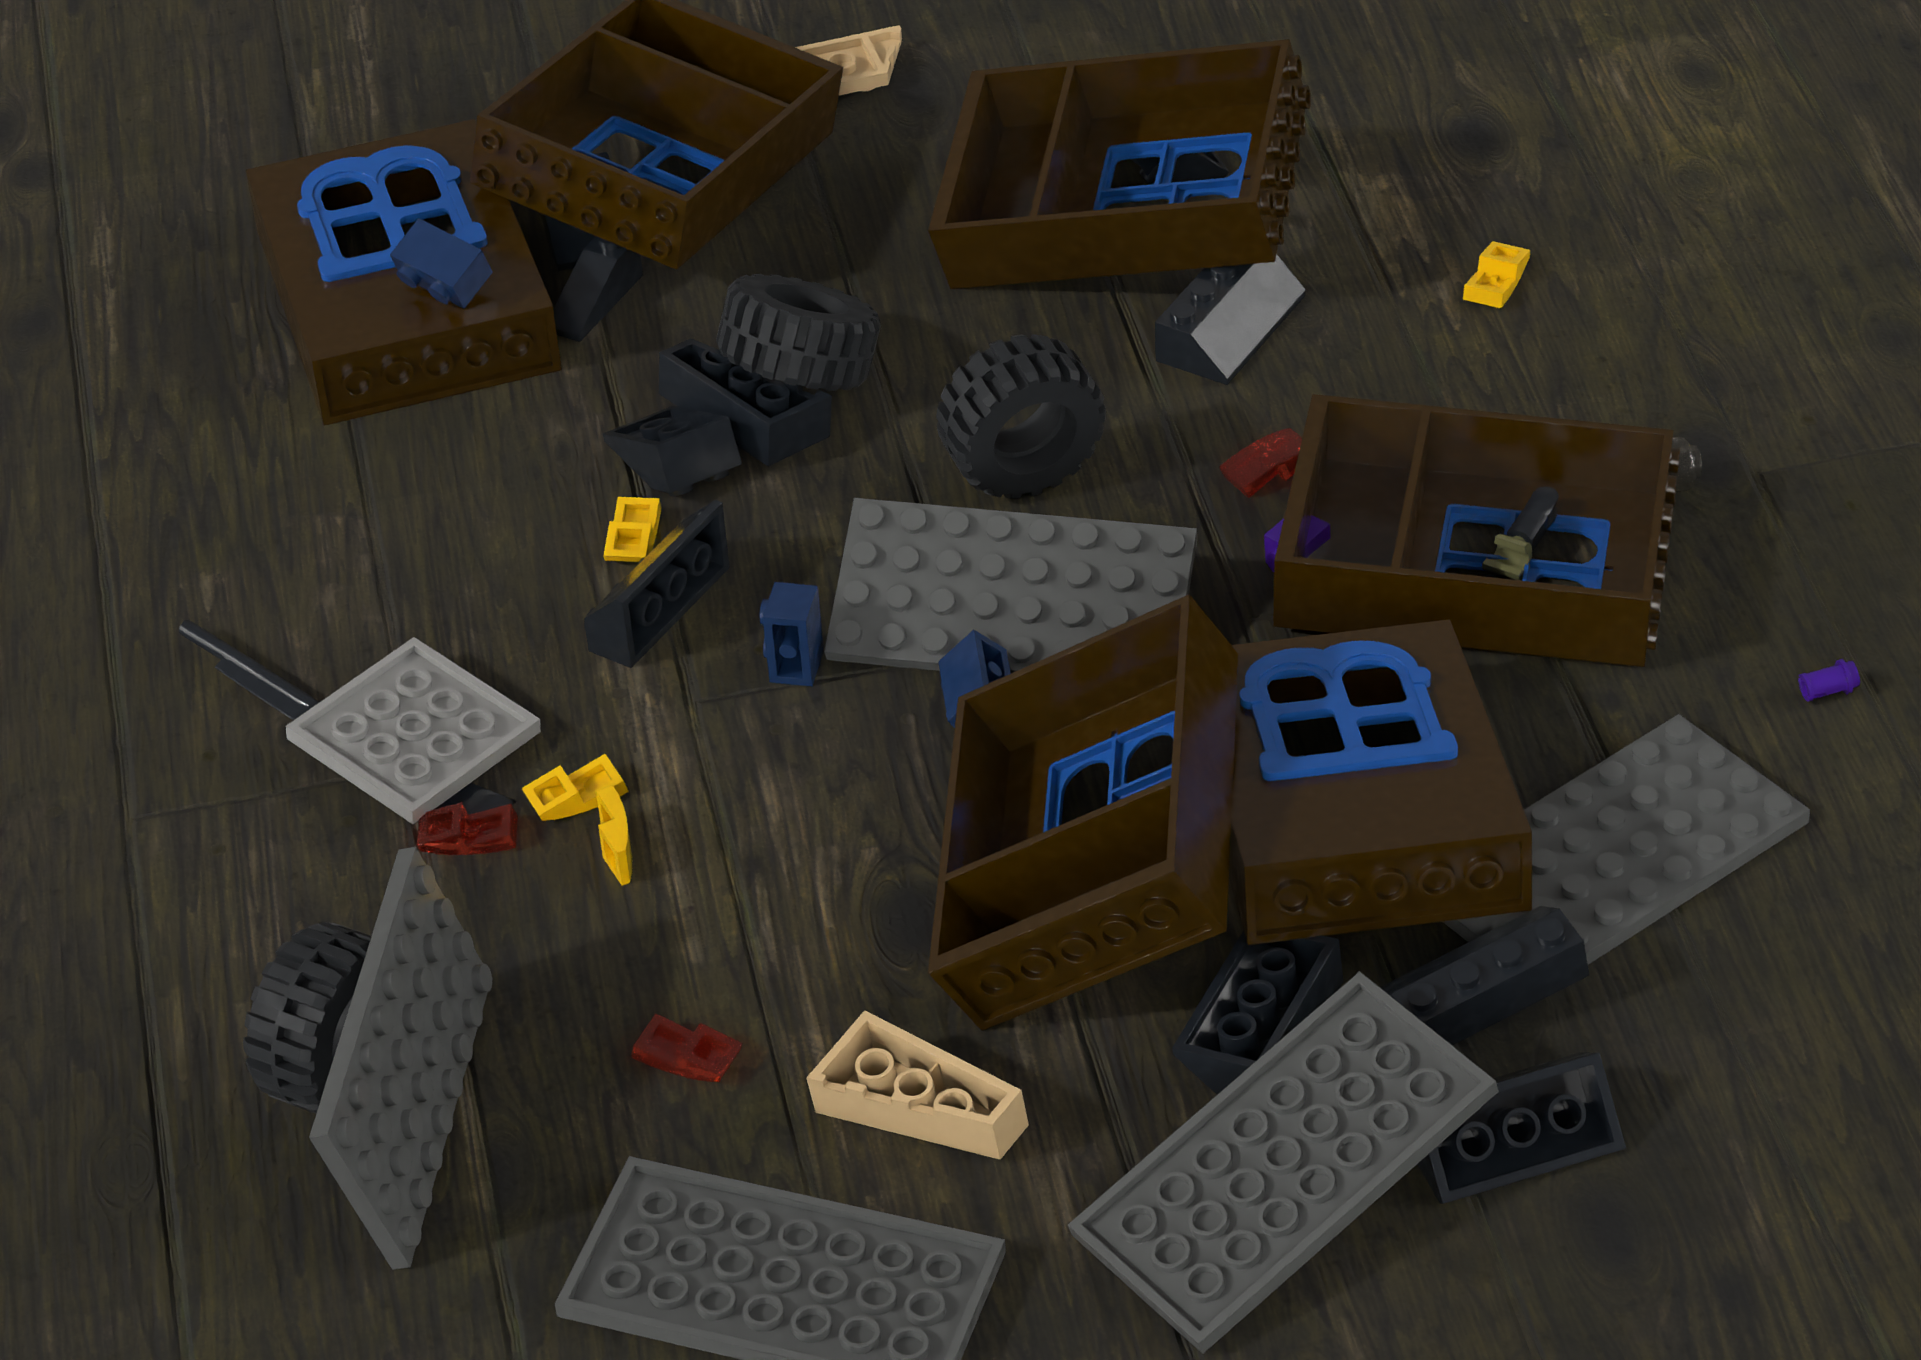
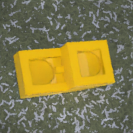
(1497, 274)
(633, 529)
(563, 796)
(614, 834)

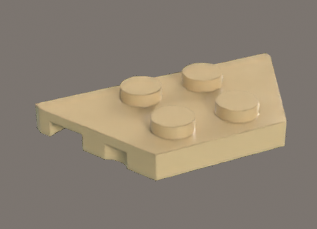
(865, 57)

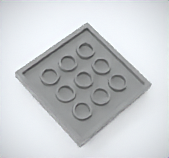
(413, 729)

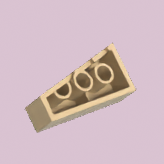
(915, 1090)

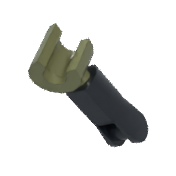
(1524, 535)

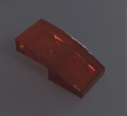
(1262, 461)
(456, 832)
(686, 1053)

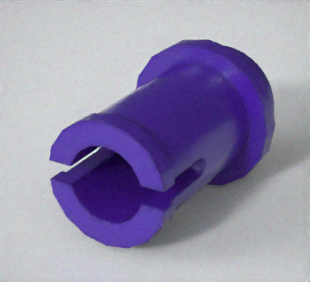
(1830, 680)

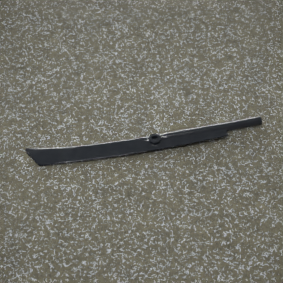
(295, 702)

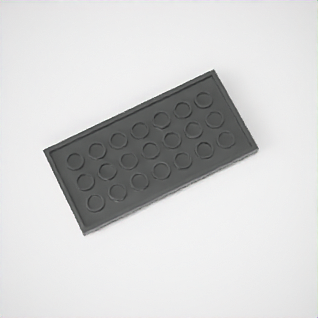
(1028, 581)
(1646, 834)
(402, 1059)
(1282, 1160)
(775, 1272)

